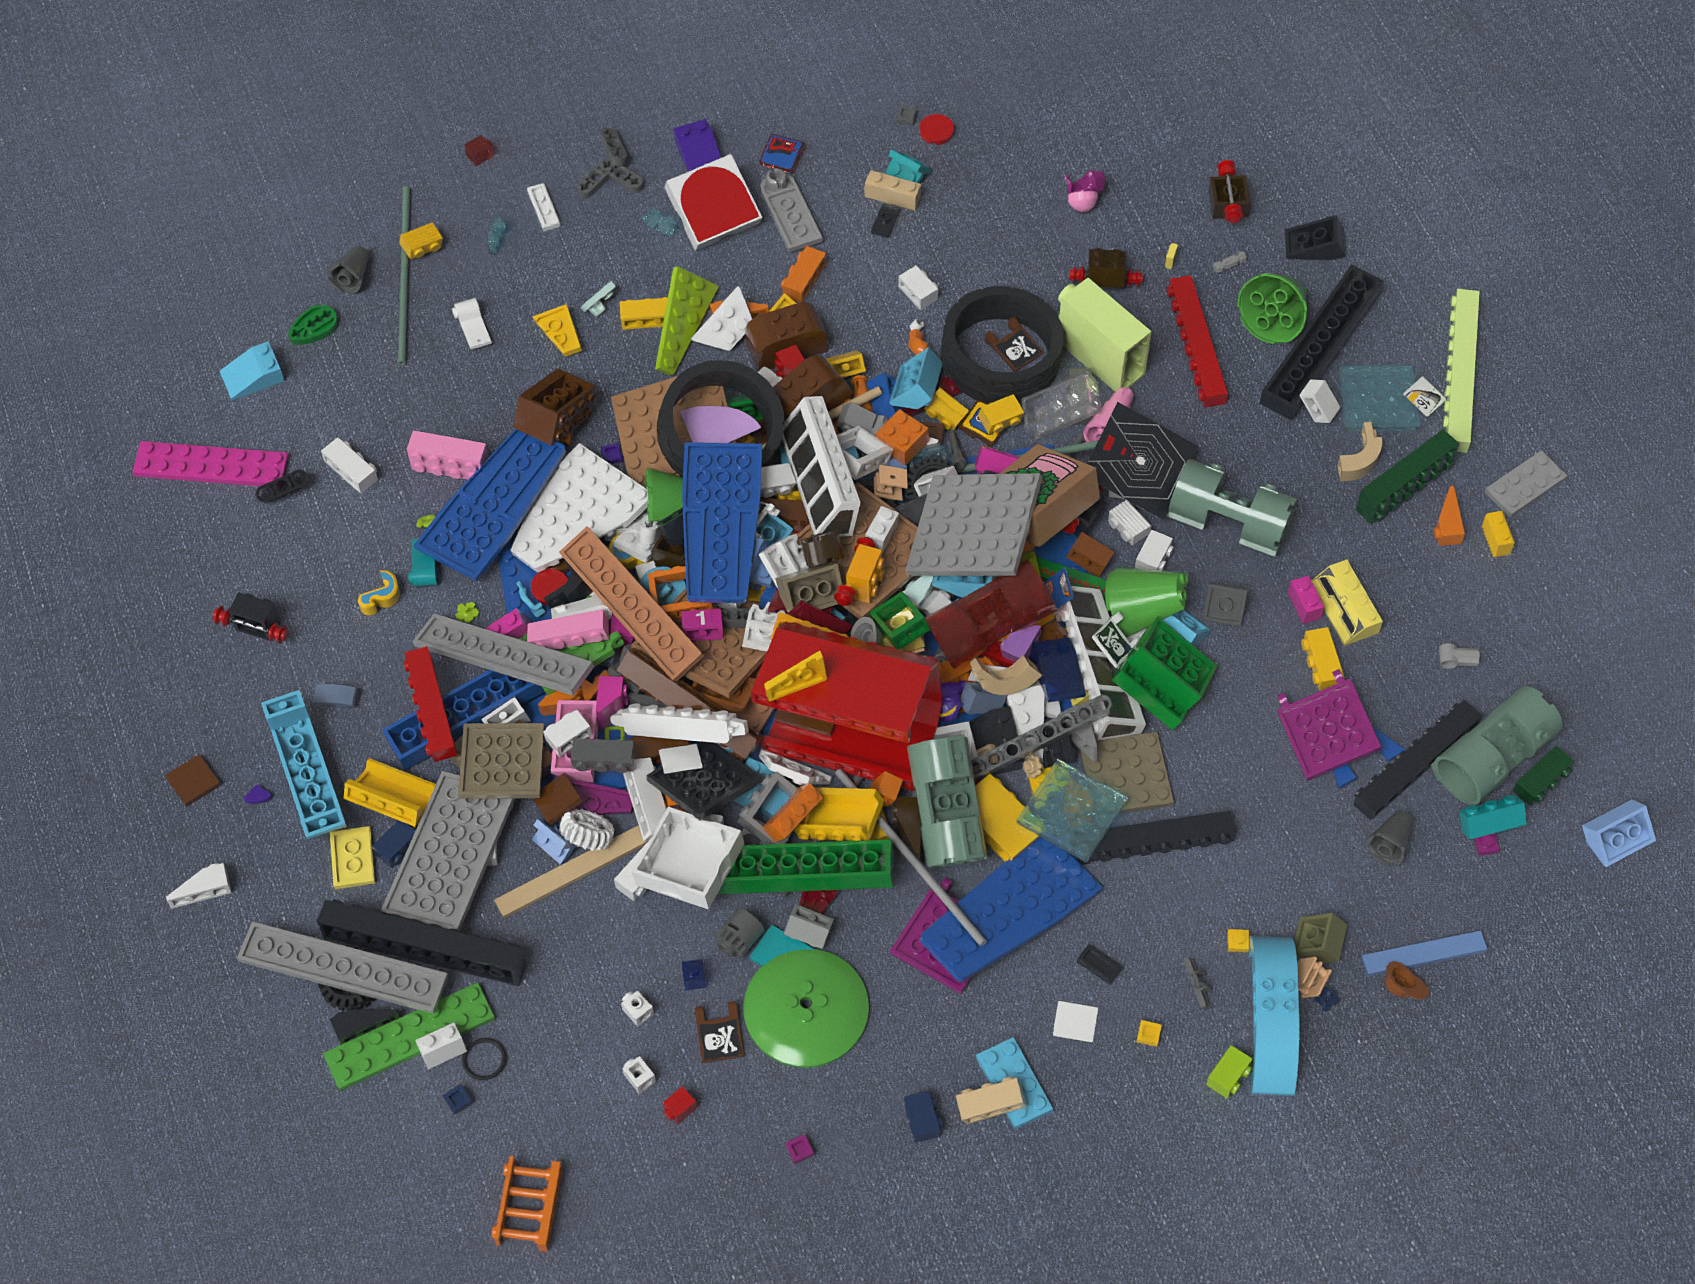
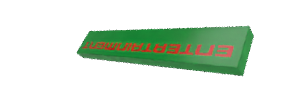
(1076, 578)

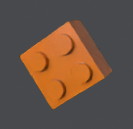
(904, 436)

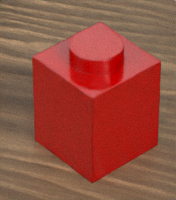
(679, 1105)

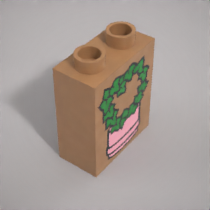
(1064, 492)

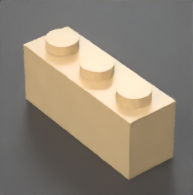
(892, 190)
(991, 1100)

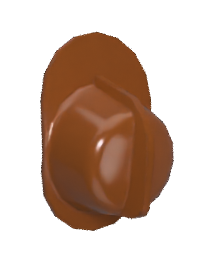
(1404, 983)

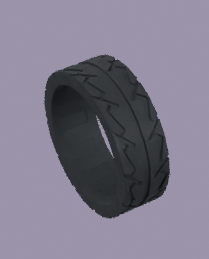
(1001, 303)
(723, 374)

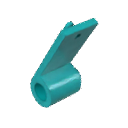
(423, 569)

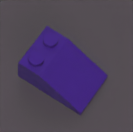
(696, 144)

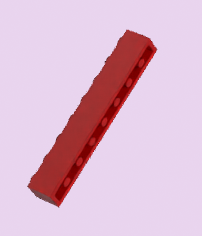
(1197, 341)

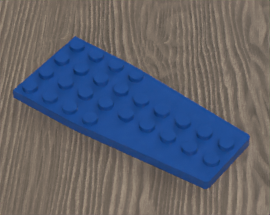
(490, 505)
(720, 519)
(1011, 908)

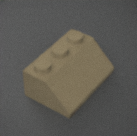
(812, 585)

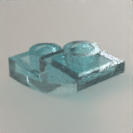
(495, 234)

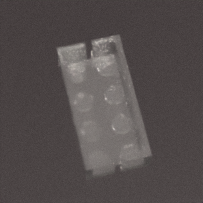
(1061, 405)

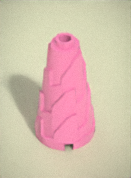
(1097, 424)

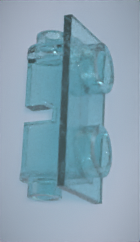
(654, 218)

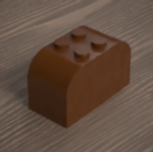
(783, 328)
(812, 379)

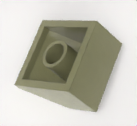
(1320, 937)

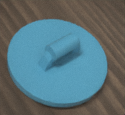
(666, 591)

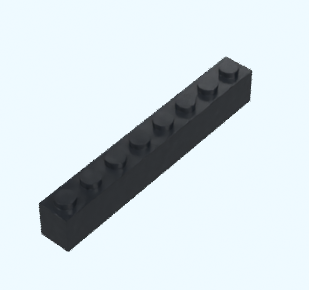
(1416, 760)
(1164, 836)

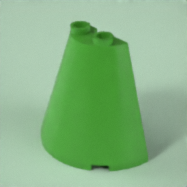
(663, 493)
(1143, 596)

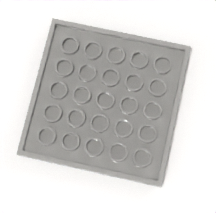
(974, 525)

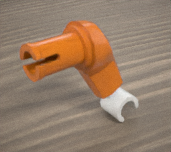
(916, 340)

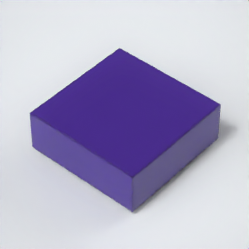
(611, 453)

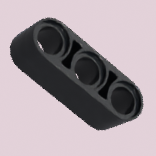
(272, 486)

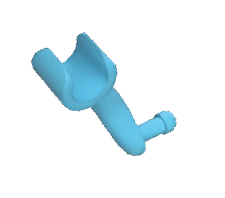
(536, 609)

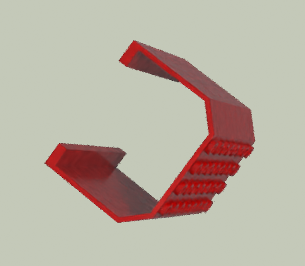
(871, 694)

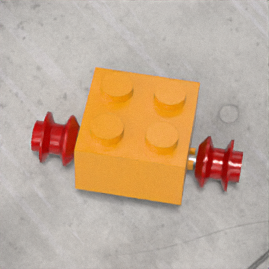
(862, 574)

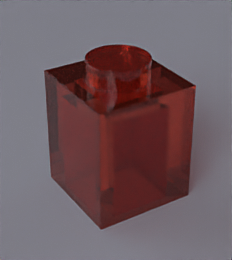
(478, 150)

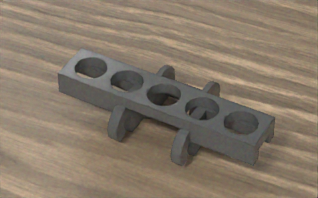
(1200, 987)

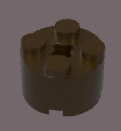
(822, 548)

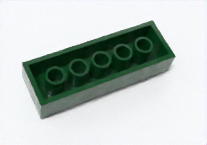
(1407, 477)

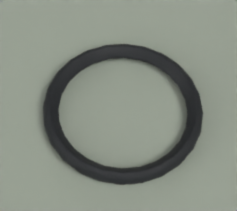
(498, 1071)

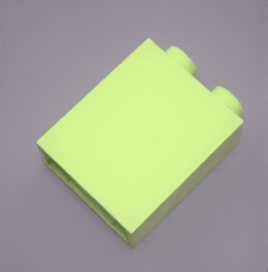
(1103, 335)

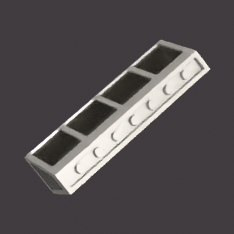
(820, 468)
(1083, 618)

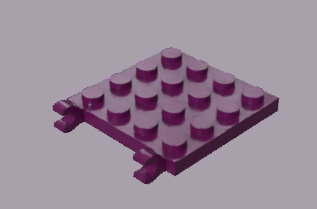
(1328, 728)
(913, 952)

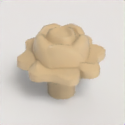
(1033, 766)

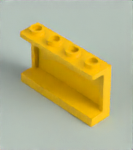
(390, 792)
(842, 815)
(999, 816)

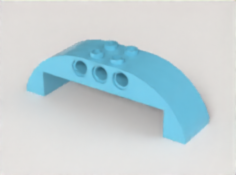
(303, 765)
(1274, 1015)

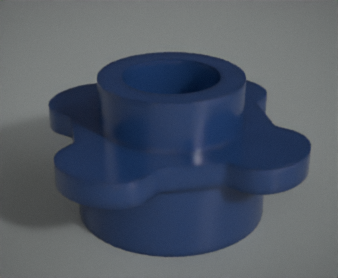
(1327, 993)

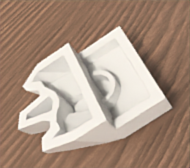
(783, 557)
(759, 628)

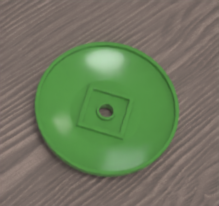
(811, 1034)

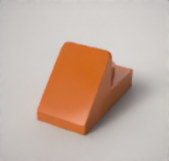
(590, 690)

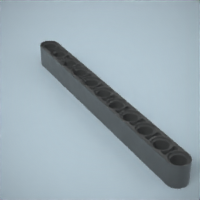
(1038, 733)

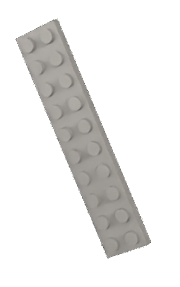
(504, 654)
(342, 967)

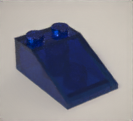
(1059, 669)

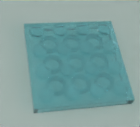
(1377, 397)
(1072, 810)

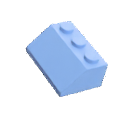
(1619, 832)

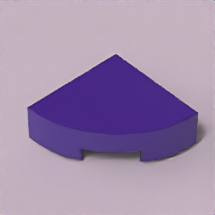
(257, 795)

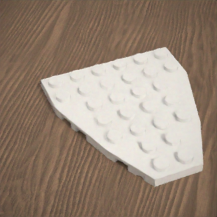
(577, 495)

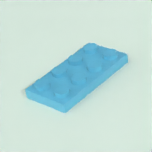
(1008, 1061)

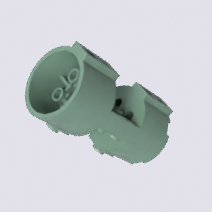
(1264, 518)
(1497, 745)
(947, 802)

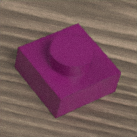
(1487, 845)
(799, 1149)

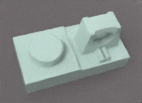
(594, 304)

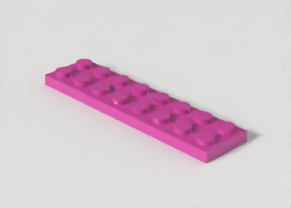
(209, 464)

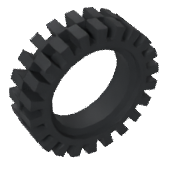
(921, 468)
(342, 1000)

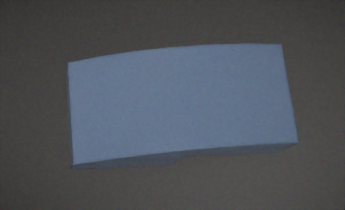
(335, 695)

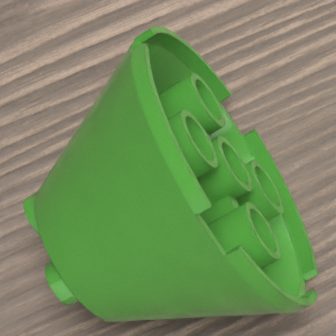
(1273, 307)

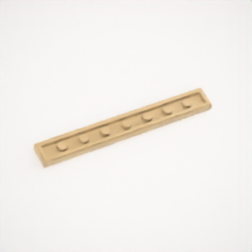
(569, 873)

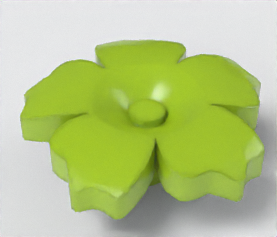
(425, 520)
(467, 613)

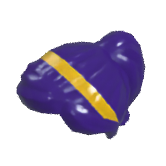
(951, 700)

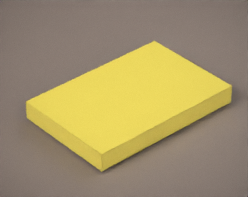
(352, 857)

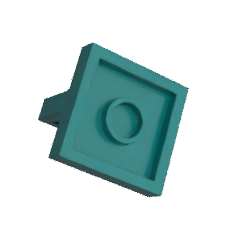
(906, 167)

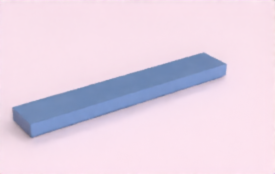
(1425, 952)

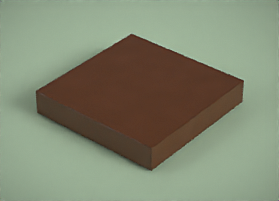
(192, 780)
(557, 799)

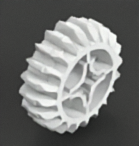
(586, 829)

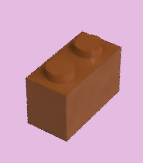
(1090, 554)

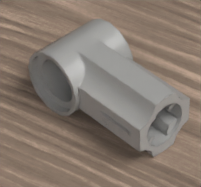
(1452, 656)

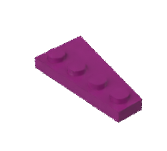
(602, 798)

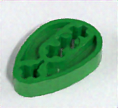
(310, 317)

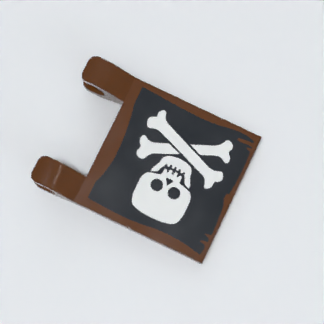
(1016, 348)
(719, 1037)

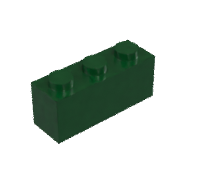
(1544, 776)

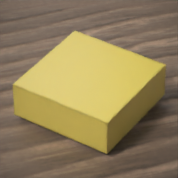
(1171, 255)

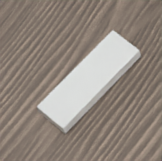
(543, 207)

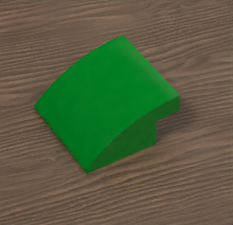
(1165, 673)

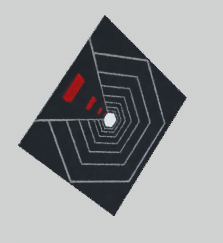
(1129, 457)

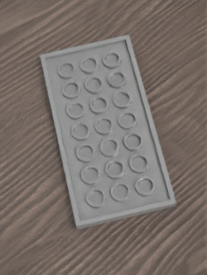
(447, 856)

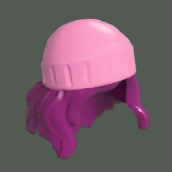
(1085, 191)

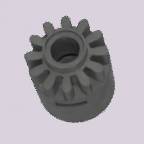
(738, 933)

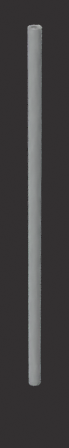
(920, 869)

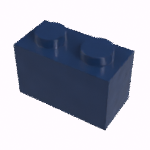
(394, 844)
(922, 1116)

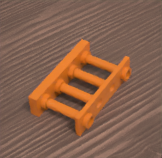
(545, 1216)

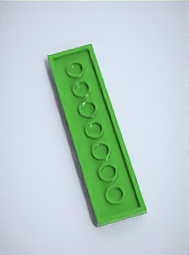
(396, 1040)

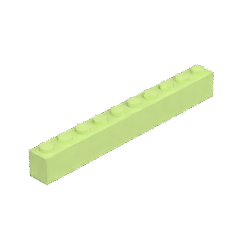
(1462, 367)

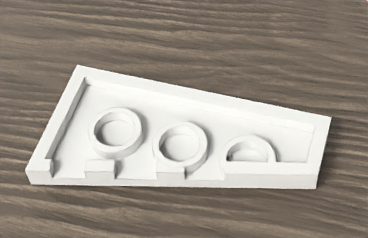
(1028, 713)

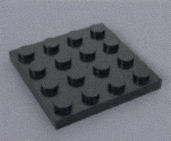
(709, 787)

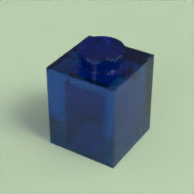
(693, 974)

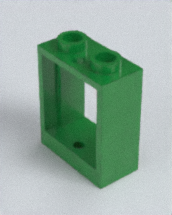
(899, 637)

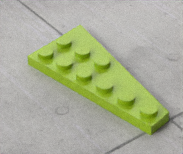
(685, 308)

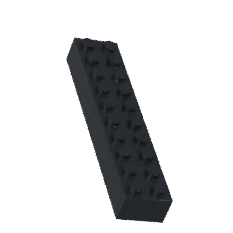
(1321, 341)
(422, 942)

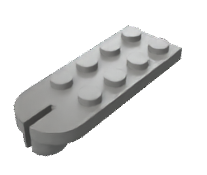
(789, 211)

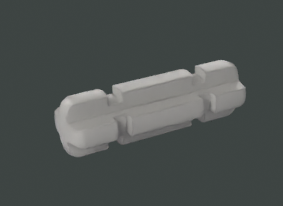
(1229, 262)

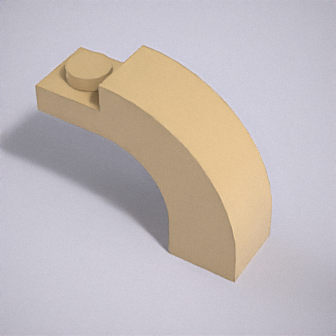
(1360, 464)
(1009, 680)

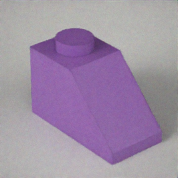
(1020, 643)

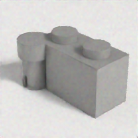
(855, 415)

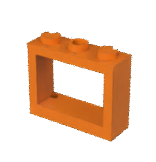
(670, 575)

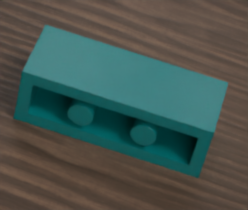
(1492, 817)

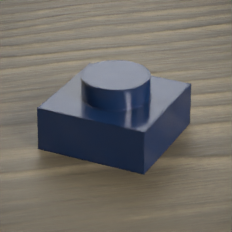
(457, 1099)

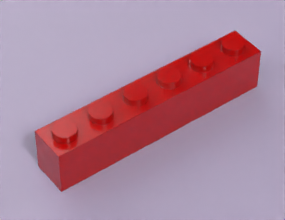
(430, 704)

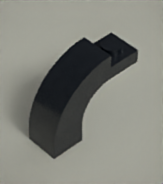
(572, 591)

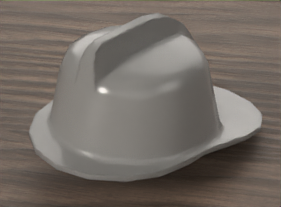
(866, 630)

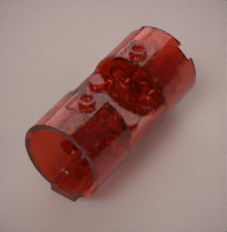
(990, 613)

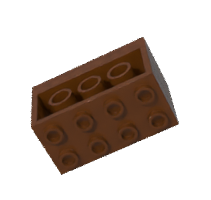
(554, 406)

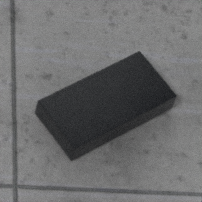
(1099, 964)

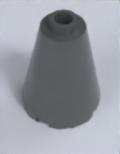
(349, 270)
(1391, 839)

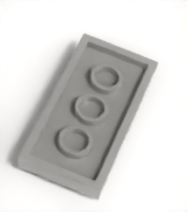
(1525, 484)

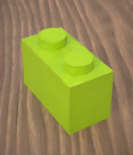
(1229, 1072)

